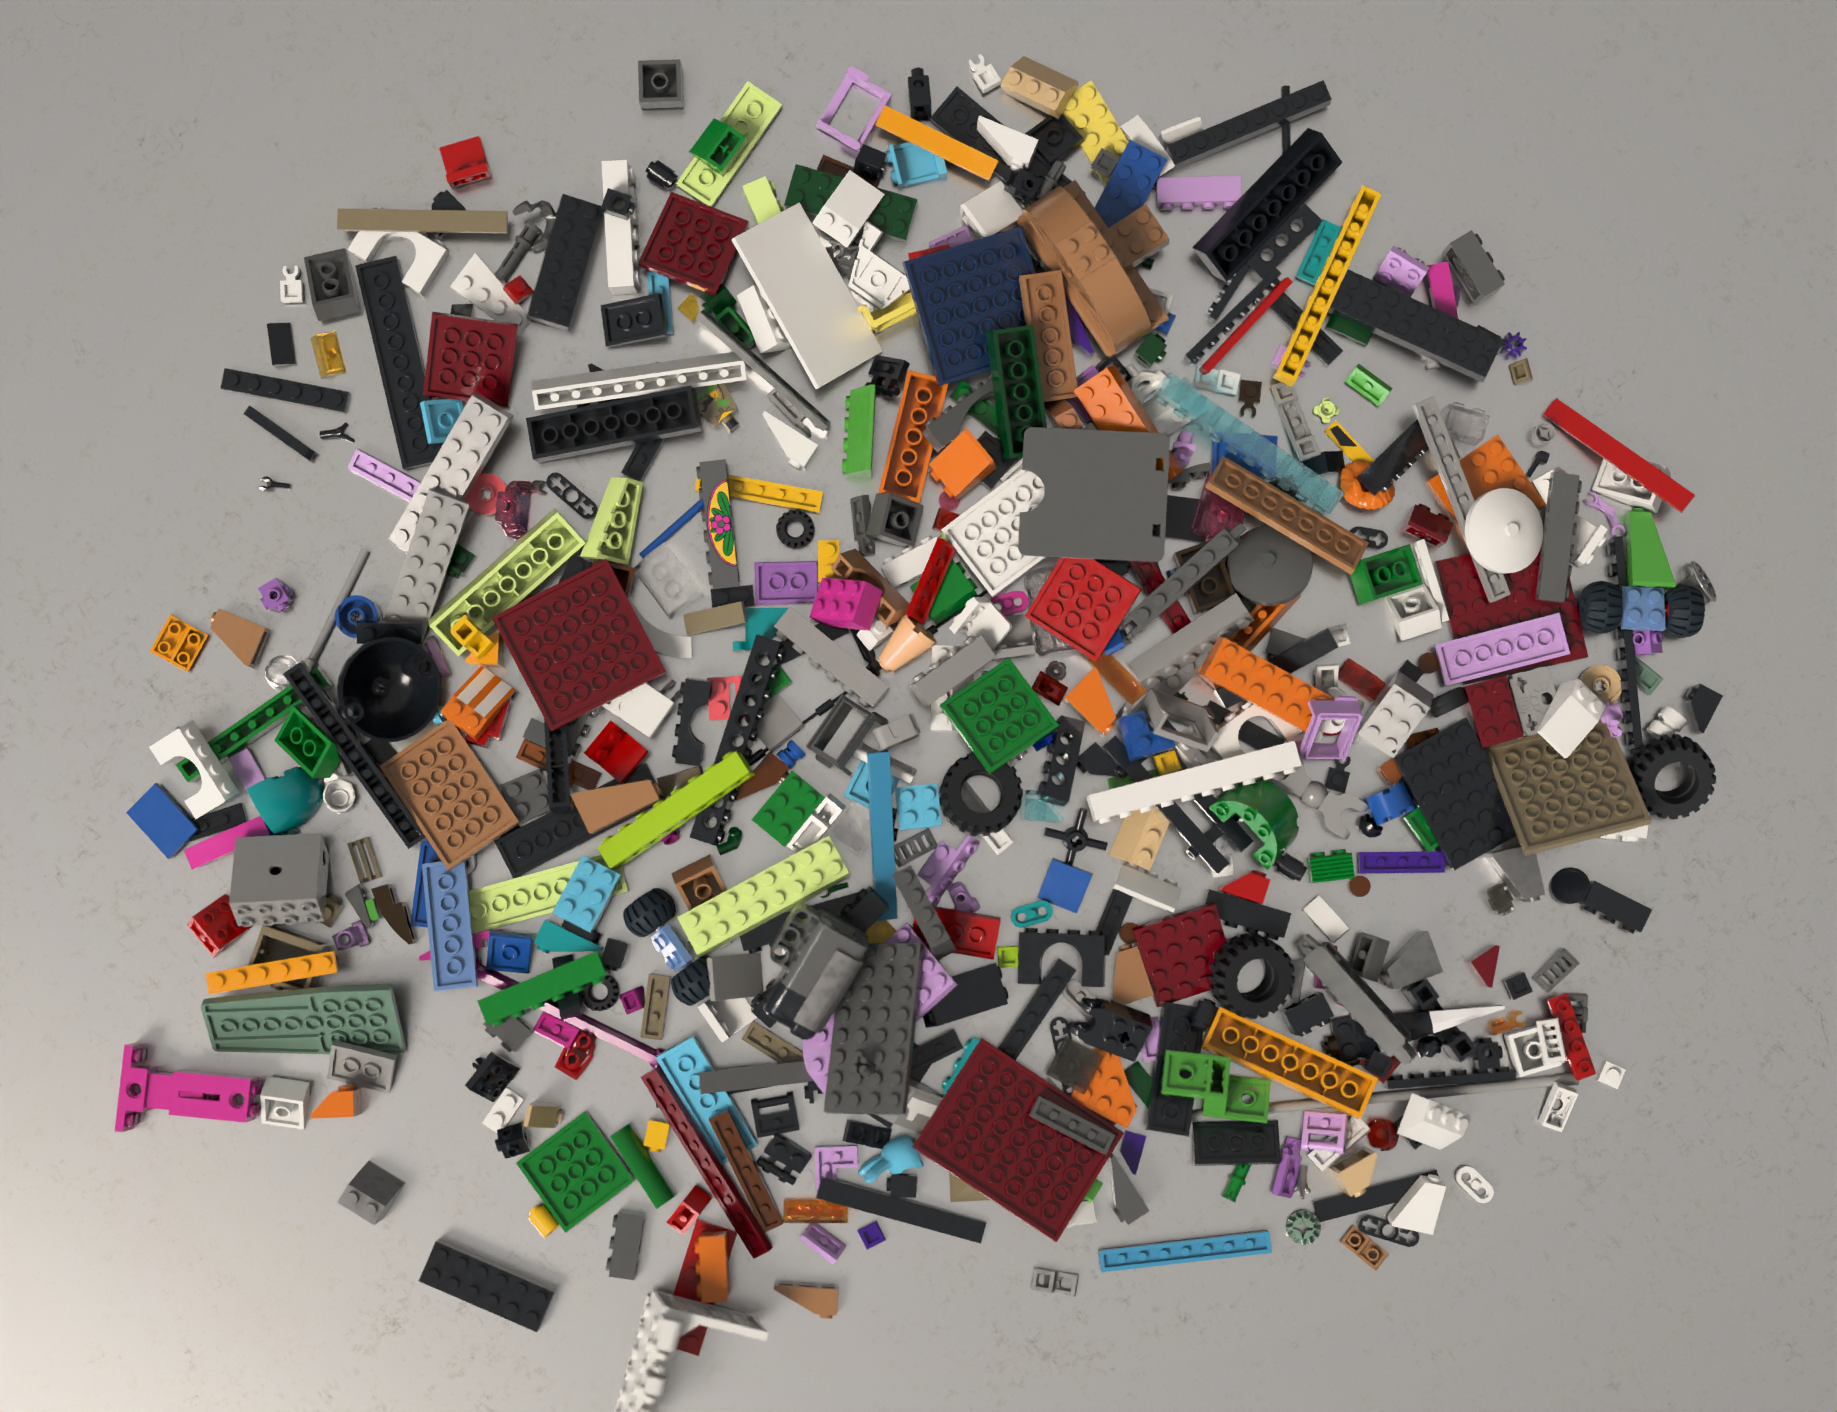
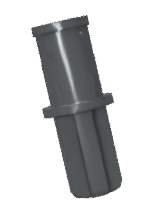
(1050, 181)

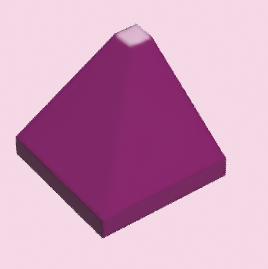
(633, 999)

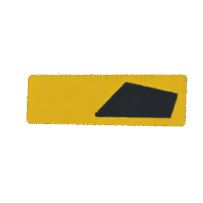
(1347, 443)

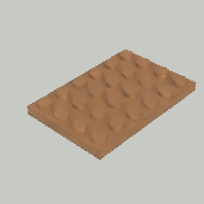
(449, 794)

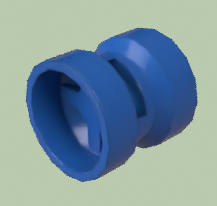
(791, 754)

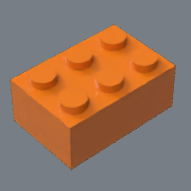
(712, 1266)

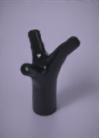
(336, 433)

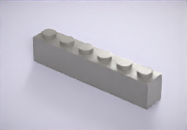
(1191, 642)
(831, 657)

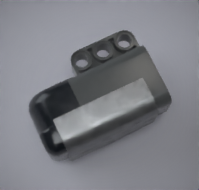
(815, 969)

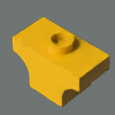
(471, 636)

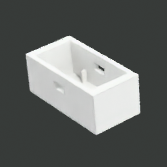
(1557, 1118)

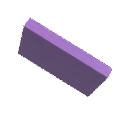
(786, 582)

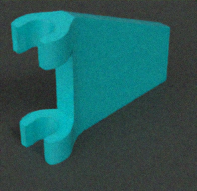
(760, 622)

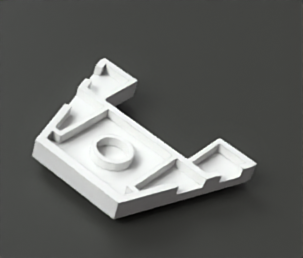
(873, 275)

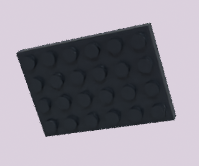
(1456, 793)

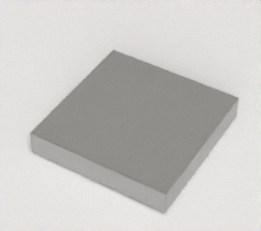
(777, 724)

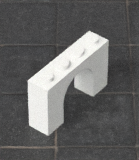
(427, 261)
(1227, 741)
(216, 783)

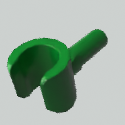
(835, 888)

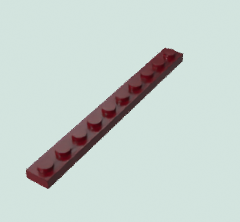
(706, 1162)

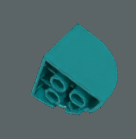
(288, 800)

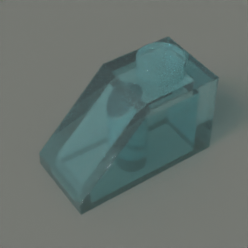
(1037, 810)

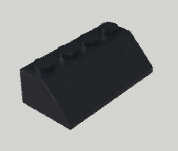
(1394, 459)

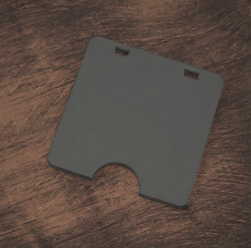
(1097, 494)

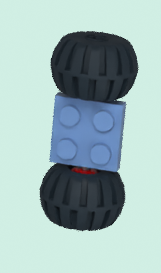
(1642, 608)
(649, 914)

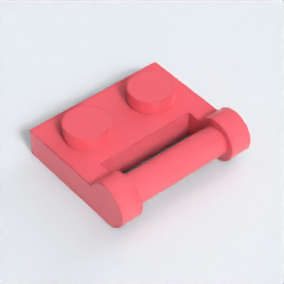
(720, 699)

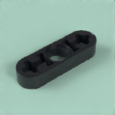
(556, 490)
(1371, 1231)

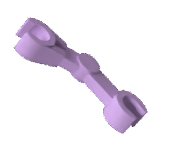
(1609, 512)

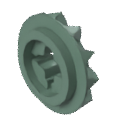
(1310, 1221)

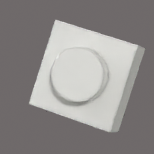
(1611, 1074)

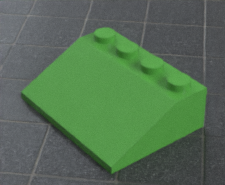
(860, 432)

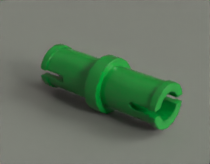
(1236, 1182)

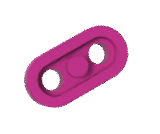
(1007, 602)

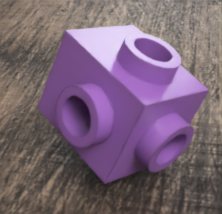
(269, 593)
(1647, 642)

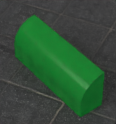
(643, 1165)

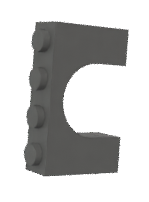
(536, 732)
(924, 912)

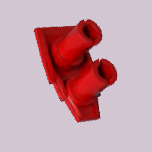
(575, 1061)

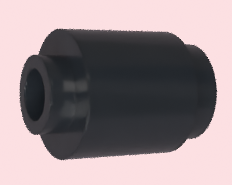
(661, 174)
(1290, 867)
(1204, 1014)

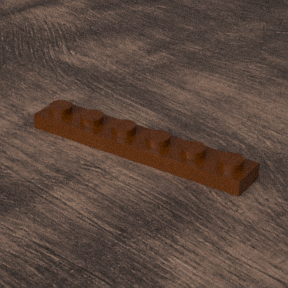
(746, 1170)

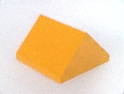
(493, 657)

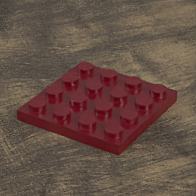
(692, 243)
(470, 358)
(1180, 952)

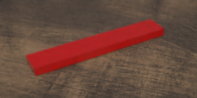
(1245, 325)

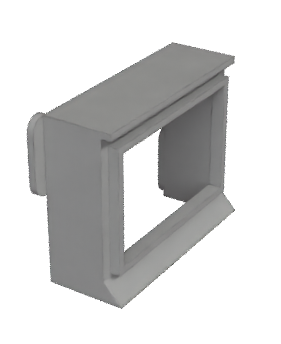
(1164, 706)

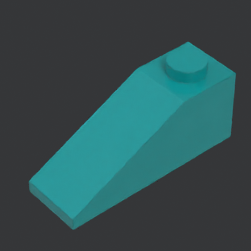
(559, 939)

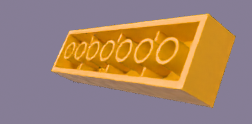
(1290, 1063)

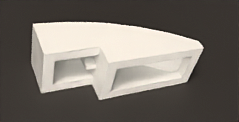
(1140, 133)
(816, 824)

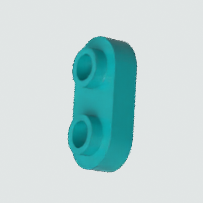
(1031, 913)

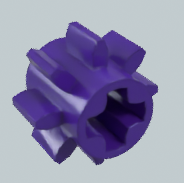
(1518, 342)

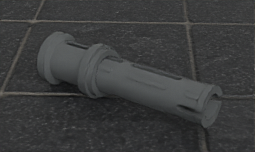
(522, 243)

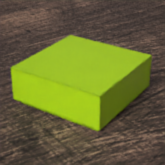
(1008, 956)

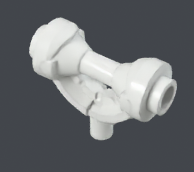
(1155, 378)

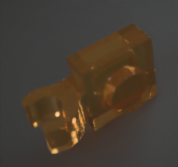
(1499, 1025)

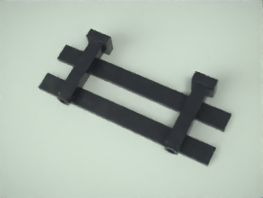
(1199, 843)

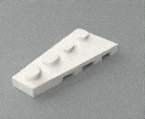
(487, 293)

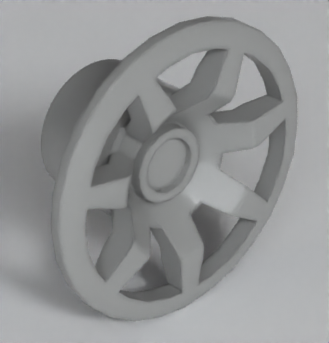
(1697, 581)

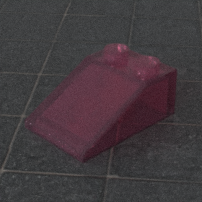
(1215, 514)

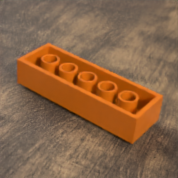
(1117, 409)
(909, 450)
(1261, 683)

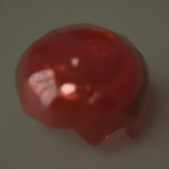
(1383, 1134)

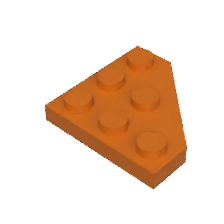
(1109, 1091)

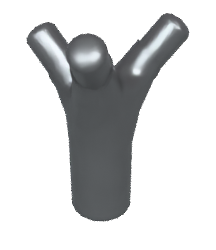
(1302, 1182)

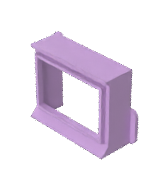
(859, 78)
(1340, 708)

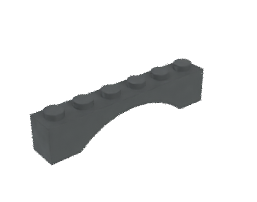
(946, 428)

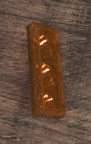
(1118, 677)
(814, 1212)

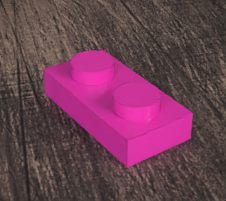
(556, 1030)

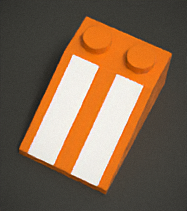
(477, 702)

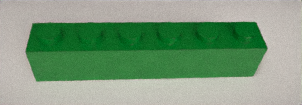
(542, 988)

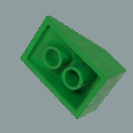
(1385, 574)

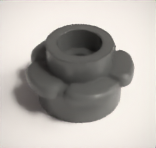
(1060, 667)

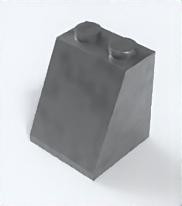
(1518, 872)
(1412, 962)
(371, 1193)

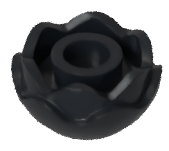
(1369, 827)
(1428, 1046)

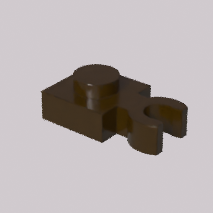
(1249, 394)

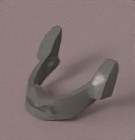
(546, 211)

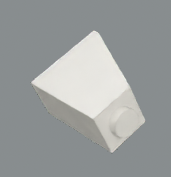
(1419, 1206)

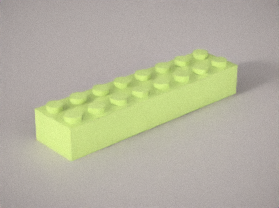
(509, 577)
(763, 896)

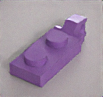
(1288, 1168)

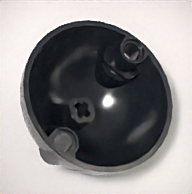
(404, 698)

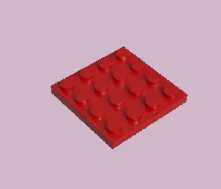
(1083, 604)

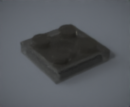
(1074, 1065)

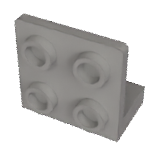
(1017, 641)

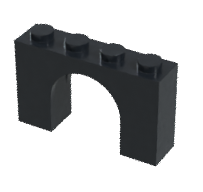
(1034, 945)
(1453, 1040)

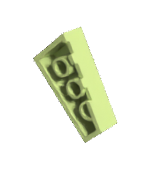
(615, 522)

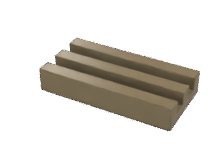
(366, 840)

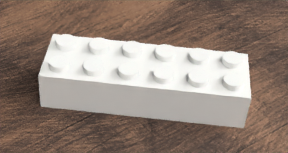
(620, 233)

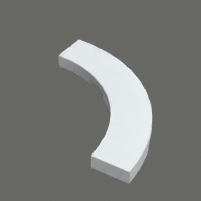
(664, 642)

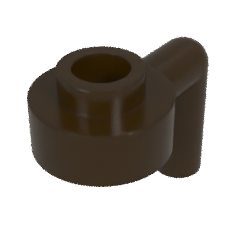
(1331, 1047)

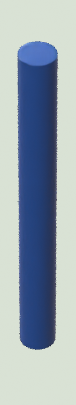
(673, 528)

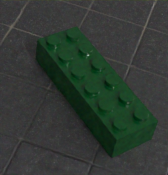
(814, 188)
(1015, 385)

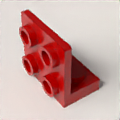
(465, 162)
(616, 752)
(216, 926)

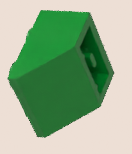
(719, 146)

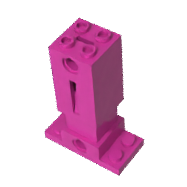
(182, 1092)

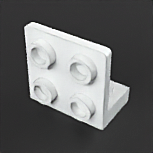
(727, 1016)

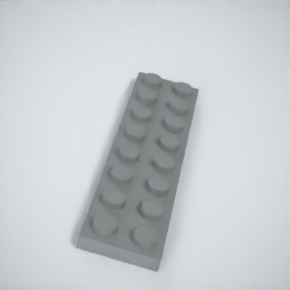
(427, 559)

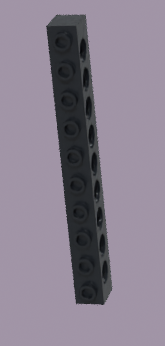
(734, 728)
(354, 753)

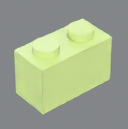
(762, 200)

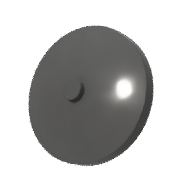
(1269, 567)

